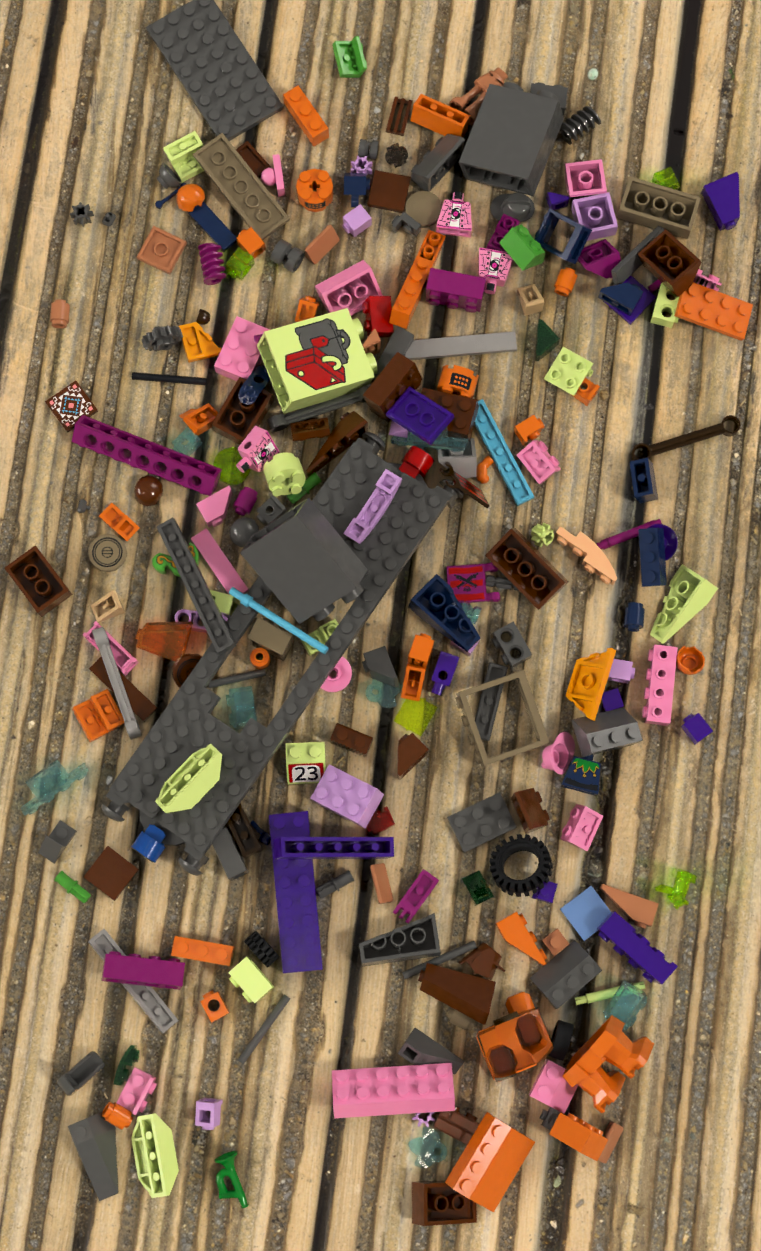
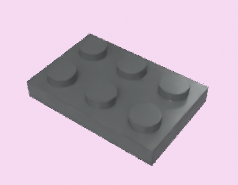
(481, 822)

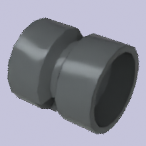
(286, 255)

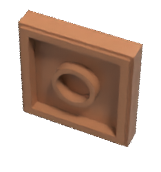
(161, 250)

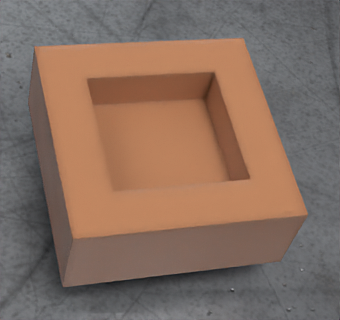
(555, 942)

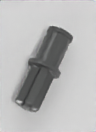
(334, 884)

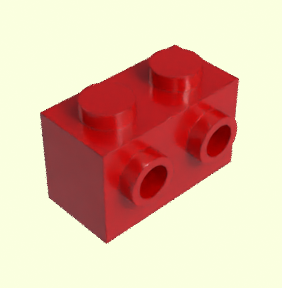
(378, 314)

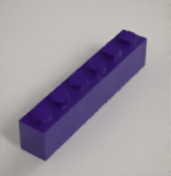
(333, 847)

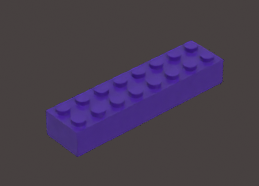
(296, 899)

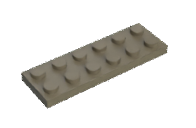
(241, 186)

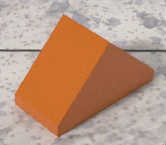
(413, 682)

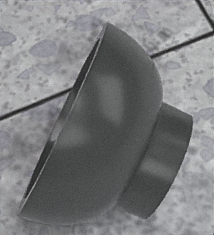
(168, 177)

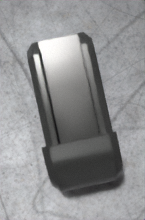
(81, 1073)

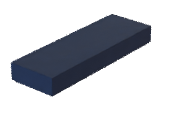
(213, 226)

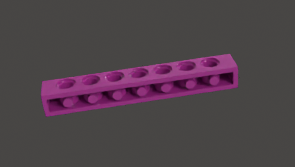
(133, 449)

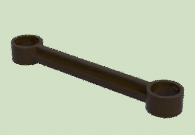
(688, 439)

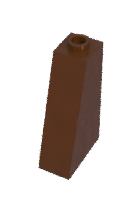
(459, 990)

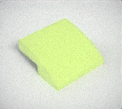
(181, 156)

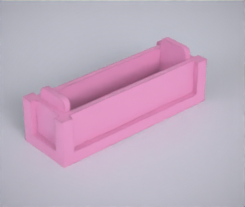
(124, 660)

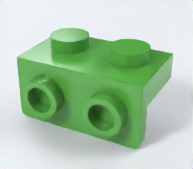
(350, 58)

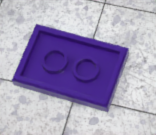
(420, 415)

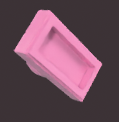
(274, 176)

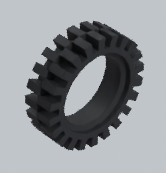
(525, 885)

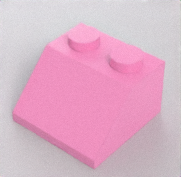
(585, 178)
(552, 1087)

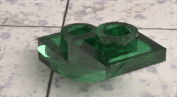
(129, 1059)

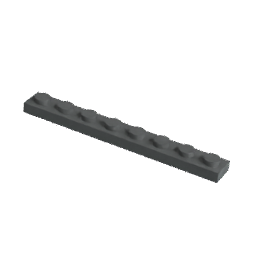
(196, 586)

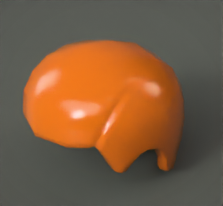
(189, 197)
(690, 660)

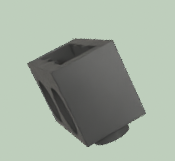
(516, 643)

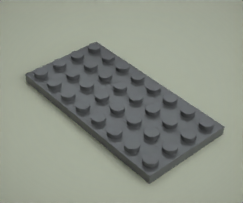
(214, 68)

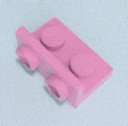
(538, 461)
(581, 827)
(136, 1091)

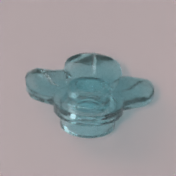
(386, 693)
(425, 1146)

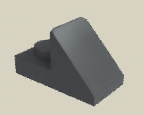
(57, 841)

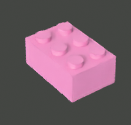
(240, 352)

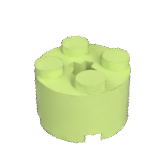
(284, 474)

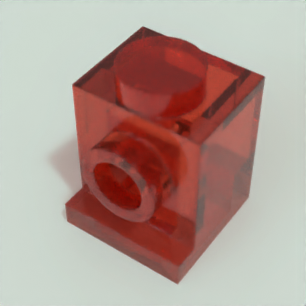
(380, 821)

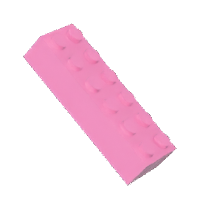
(393, 1090)

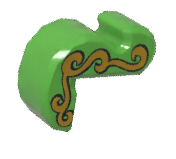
(162, 562)

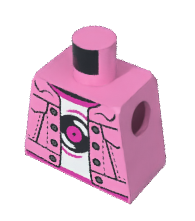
(455, 217)
(495, 267)
(256, 450)

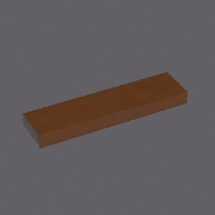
(140, 703)

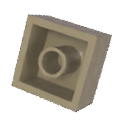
(273, 639)

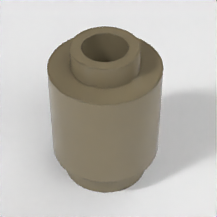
(460, 1020)

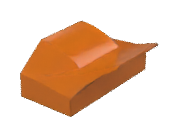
(199, 419)

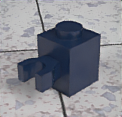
(355, 185)

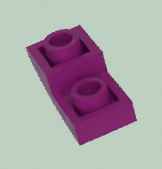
(502, 228)

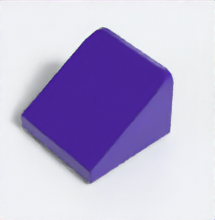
(557, 201)

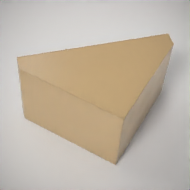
(530, 299)
(108, 607)

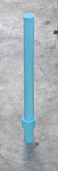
(248, 601)

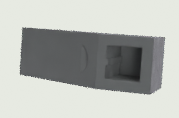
(422, 1050)

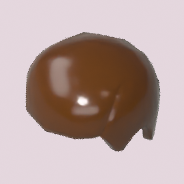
(148, 490)

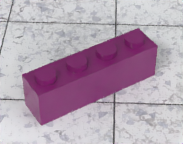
(143, 971)

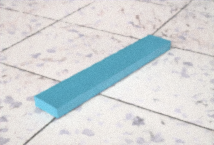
(502, 455)

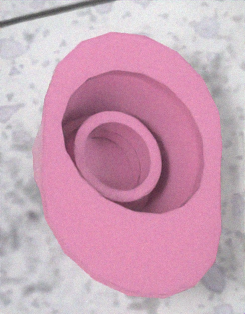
(559, 754)

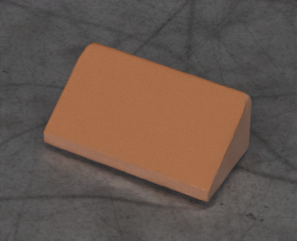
(321, 245)
(372, 343)
(381, 883)
(612, 1133)

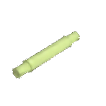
(602, 994)

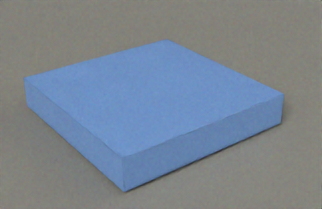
(586, 912)

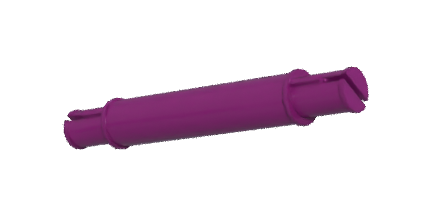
(626, 535)

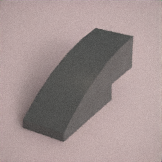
(399, 342)

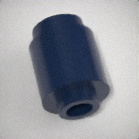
(634, 616)

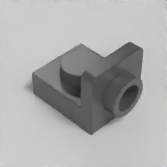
(408, 223)

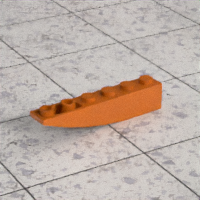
(416, 280)

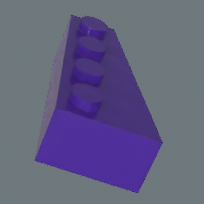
(635, 948)

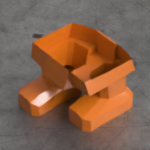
(615, 1047)

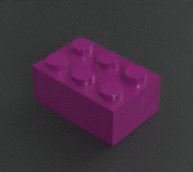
(455, 290)

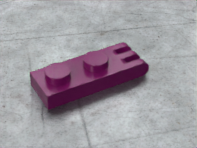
(416, 895)

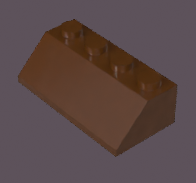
(526, 568)

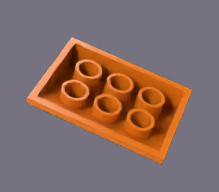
(489, 1162)

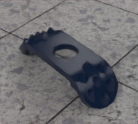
(250, 389)

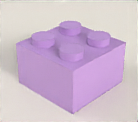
(597, 214)

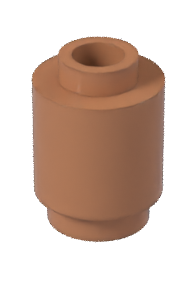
(59, 314)

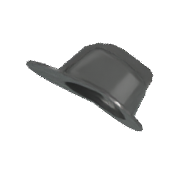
(514, 205)

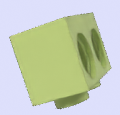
(663, 304)

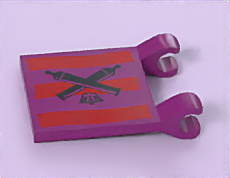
(470, 582)

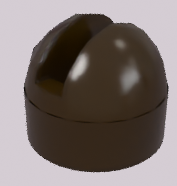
(203, 317)

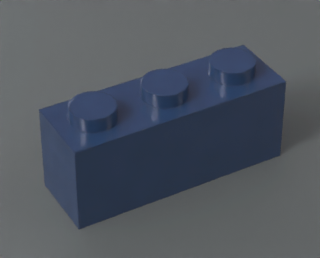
(652, 557)

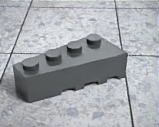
(404, 943)

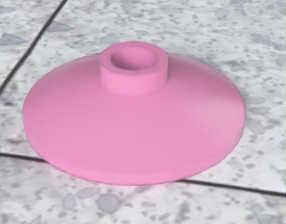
(342, 678)

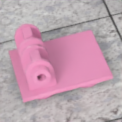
(712, 280)

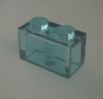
(242, 706)
(626, 1004)

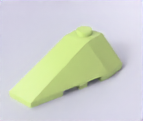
(685, 599)

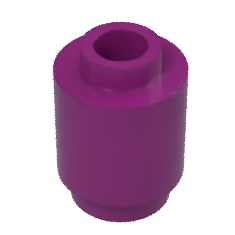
(245, 501)

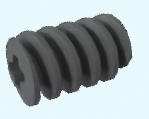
(578, 123)

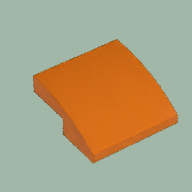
(98, 715)

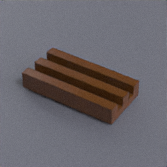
(402, 102)

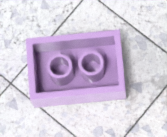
(347, 796)

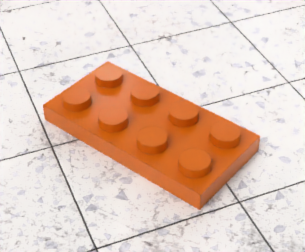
(714, 311)

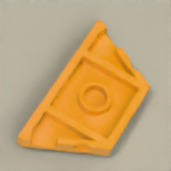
(589, 681)

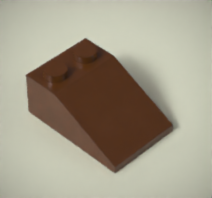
(529, 810)
(440, 1205)

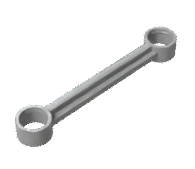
(117, 684)

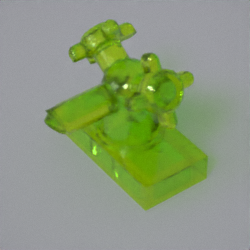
(680, 889)

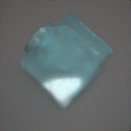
(193, 442)

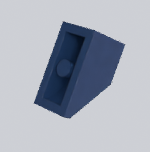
(622, 296)

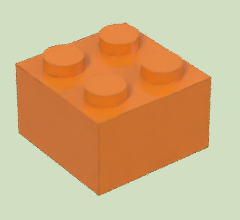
(579, 1135)

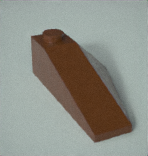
(342, 437)

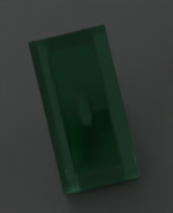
(545, 340)
(477, 888)

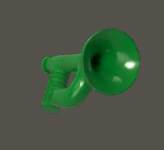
(227, 1161)

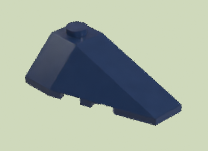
(443, 612)

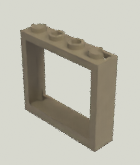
(531, 708)

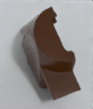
(483, 961)

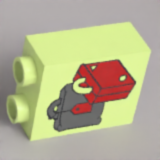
(316, 359)

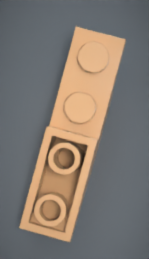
(594, 561)

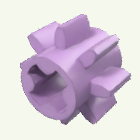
(360, 161)
(423, 1121)

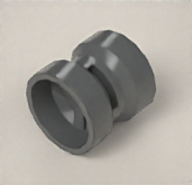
(364, 148)

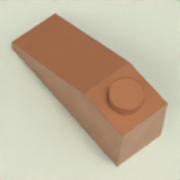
(634, 907)

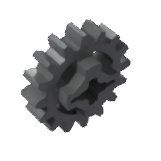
(162, 338)

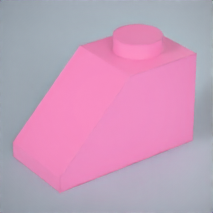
(215, 507)

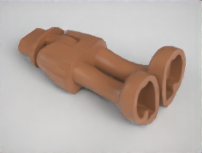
(481, 85)

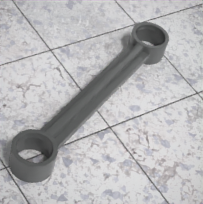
(281, 421)

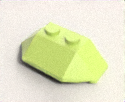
(191, 780)
(154, 1155)

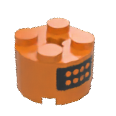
(314, 180)
(457, 381)

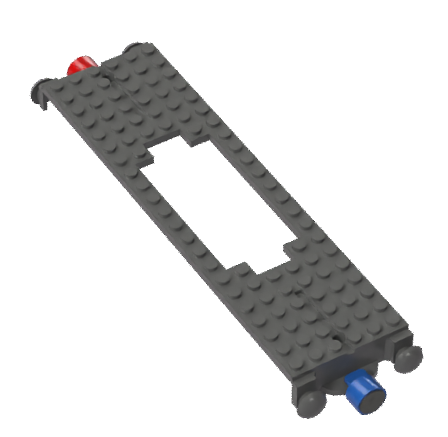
(188, 721)

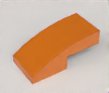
(119, 522)

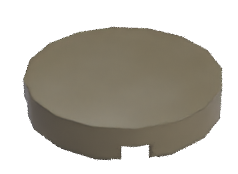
(423, 208)

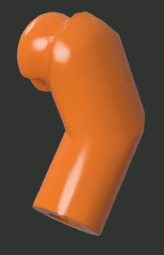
(481, 469)

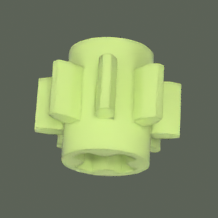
(542, 534)

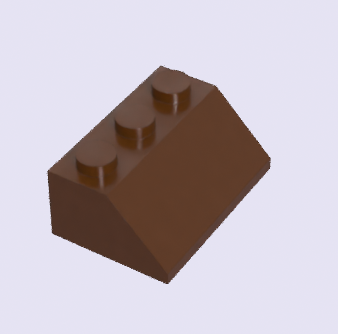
(670, 262)

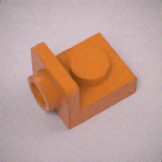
(307, 308)

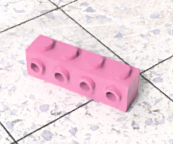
(660, 685)

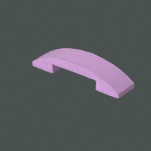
(374, 508)

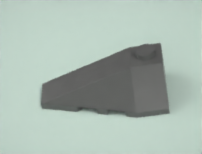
(97, 1149)

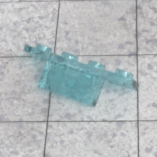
(441, 442)
(50, 782)

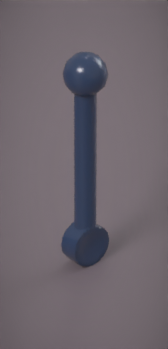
(159, 204)

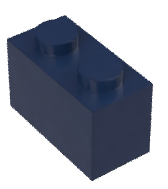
(643, 480)

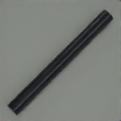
(169, 378)

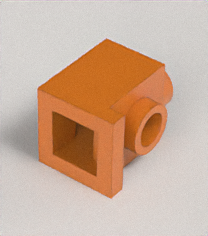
(586, 396)
(528, 429)

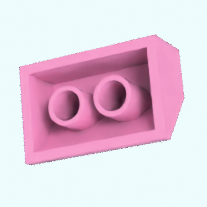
(349, 288)

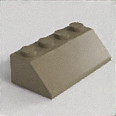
(658, 206)

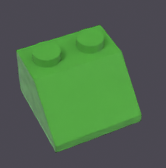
(523, 247)

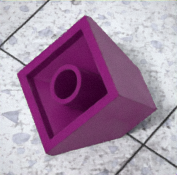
(600, 258)

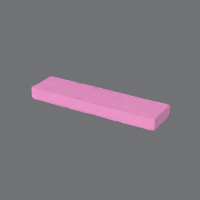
(218, 562)

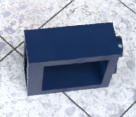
(576, 242)

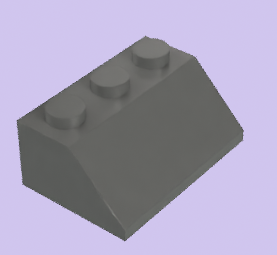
(438, 162)
(608, 732)
(565, 974)

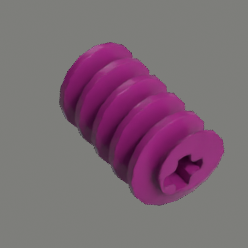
(210, 263)

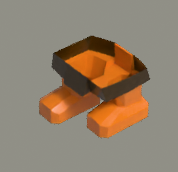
(516, 1039)

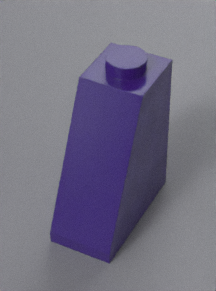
(723, 200)

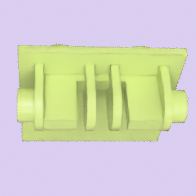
(569, 371)

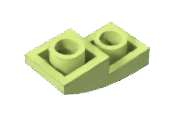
(322, 634)

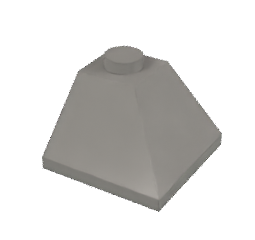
(462, 461)

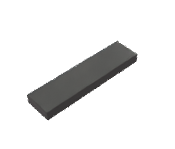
(632, 262)
(489, 701)

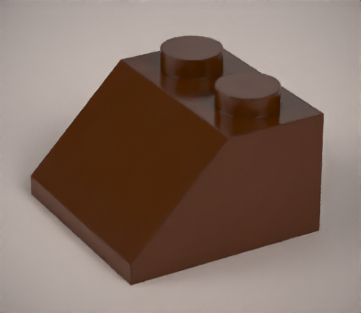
(410, 753)

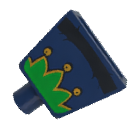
(583, 775)

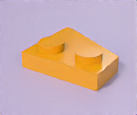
(197, 343)

